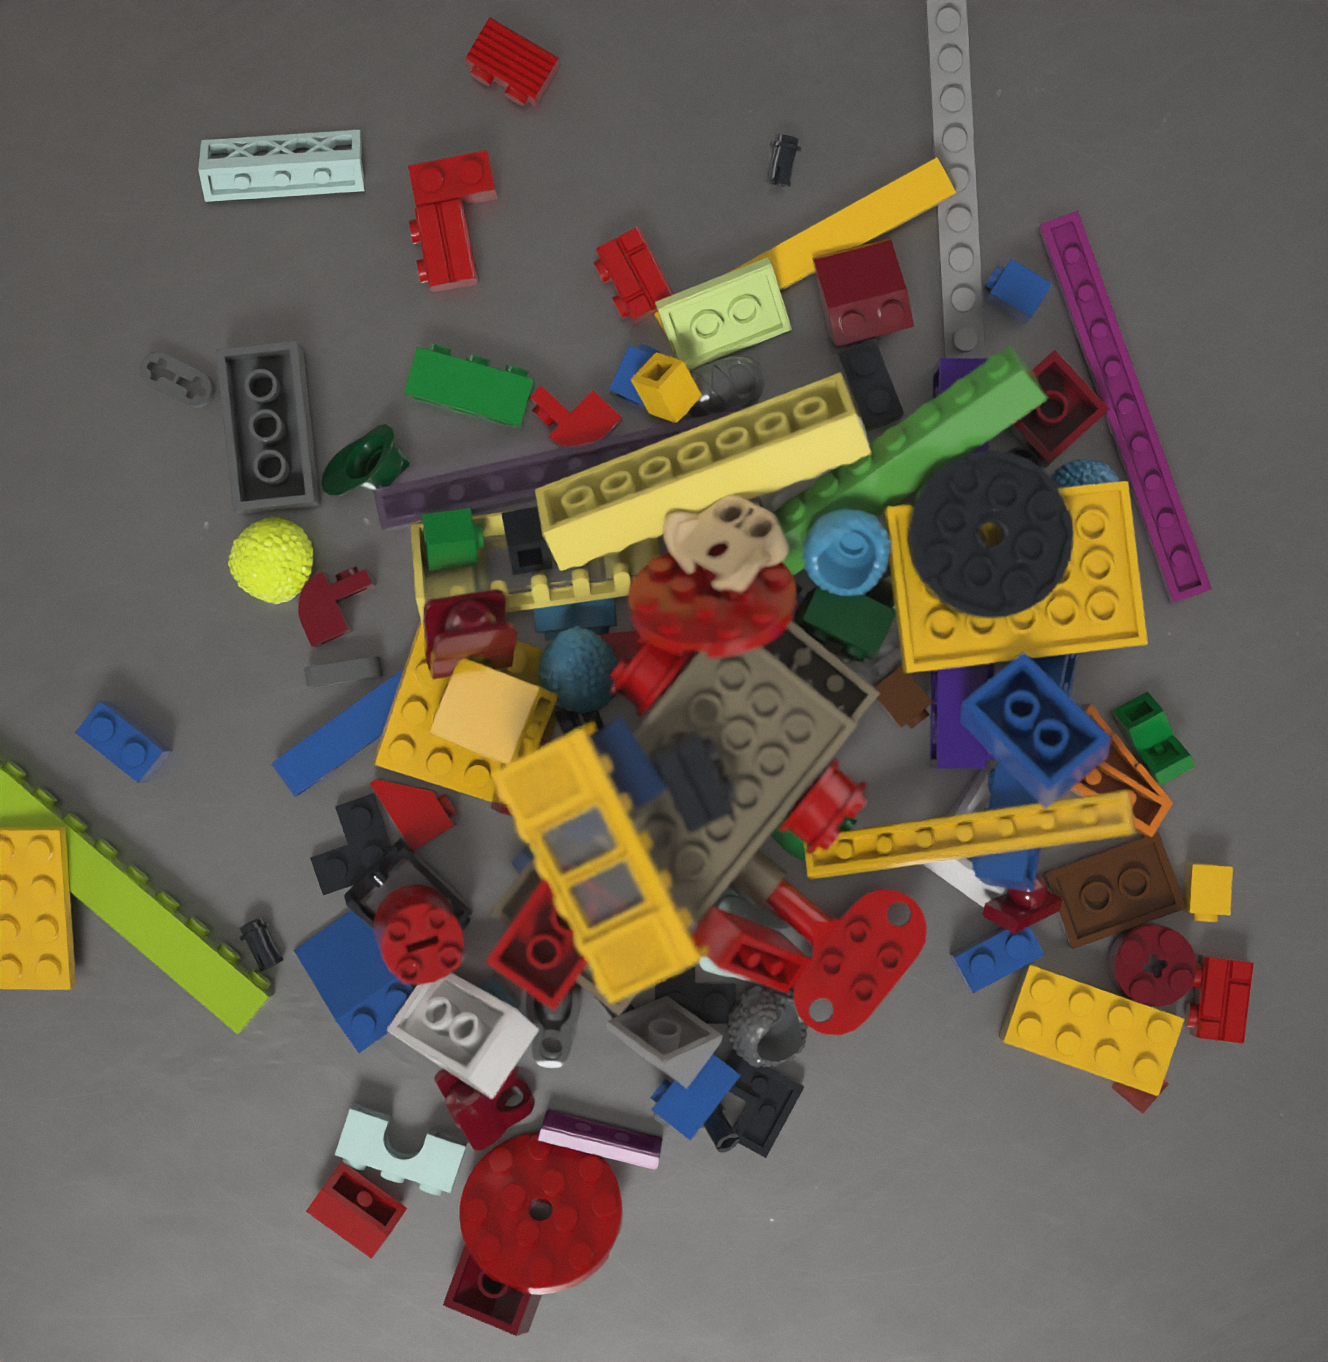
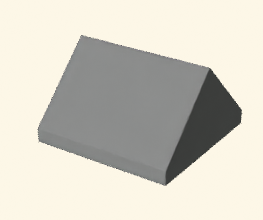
(668, 1038)

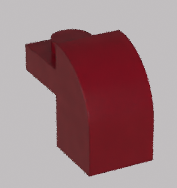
(321, 607)

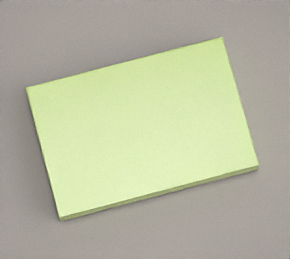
(724, 315)

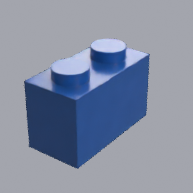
(123, 741)
(995, 956)
(691, 1107)

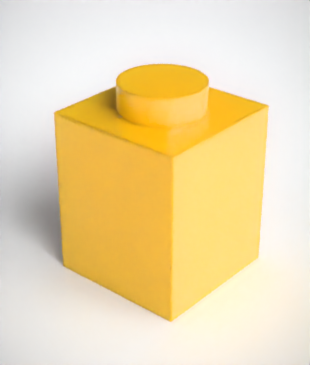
(666, 387)
(1207, 890)

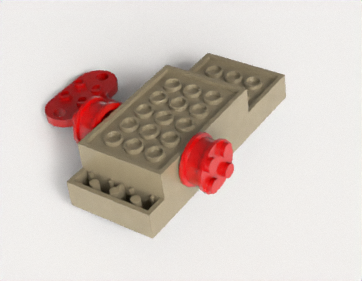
(775, 727)

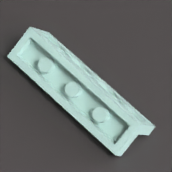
(281, 170)

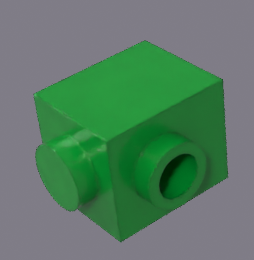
(451, 539)

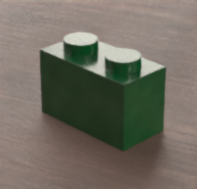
(849, 621)

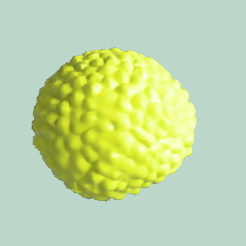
(272, 559)

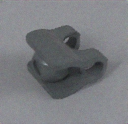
(554, 1024)

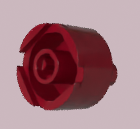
(1173, 974)

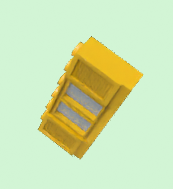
(598, 865)

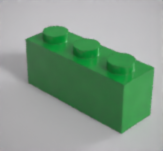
(470, 386)

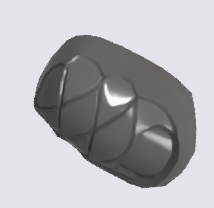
(727, 385)

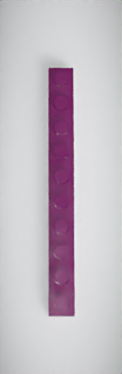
(1128, 413)

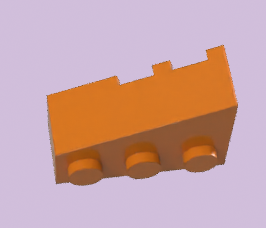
(1121, 773)

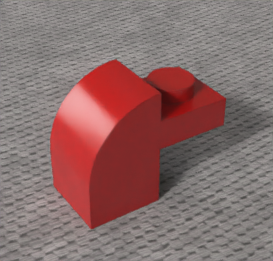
(586, 423)

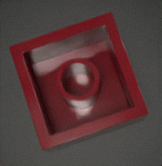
(1065, 414)

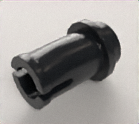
(782, 160)
(260, 943)
(720, 1130)

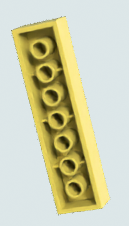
(732, 456)

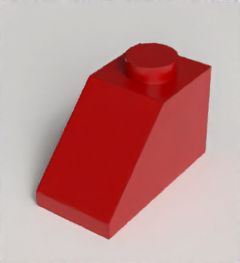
(416, 811)

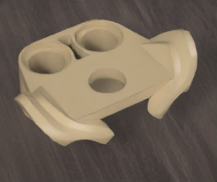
(746, 529)

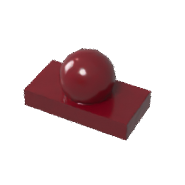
(1022, 908)

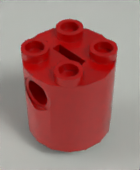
(418, 934)

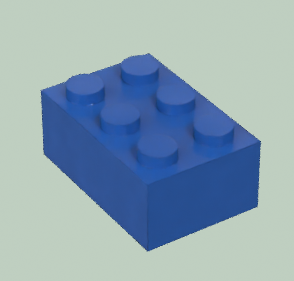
(1035, 730)

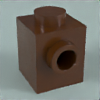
(902, 698)

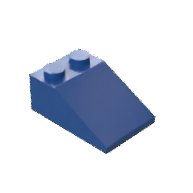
(354, 979)

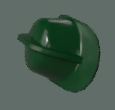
(365, 463)

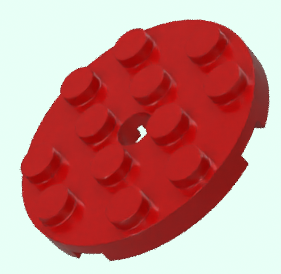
(676, 616)
(549, 1252)

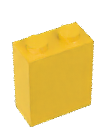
(492, 712)

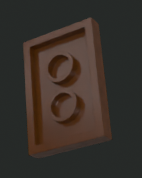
(1115, 890)

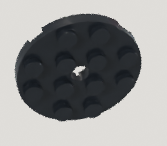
(1032, 528)

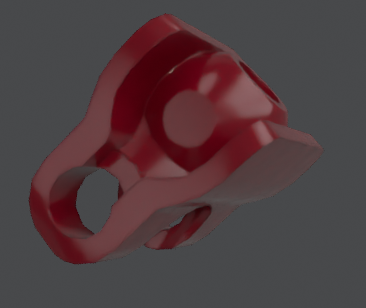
(467, 627)
(479, 1116)

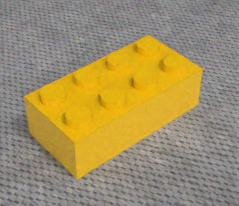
(1091, 1029)

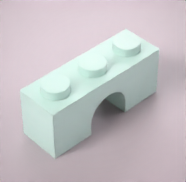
(367, 1144)

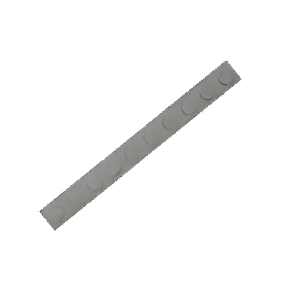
(956, 152)

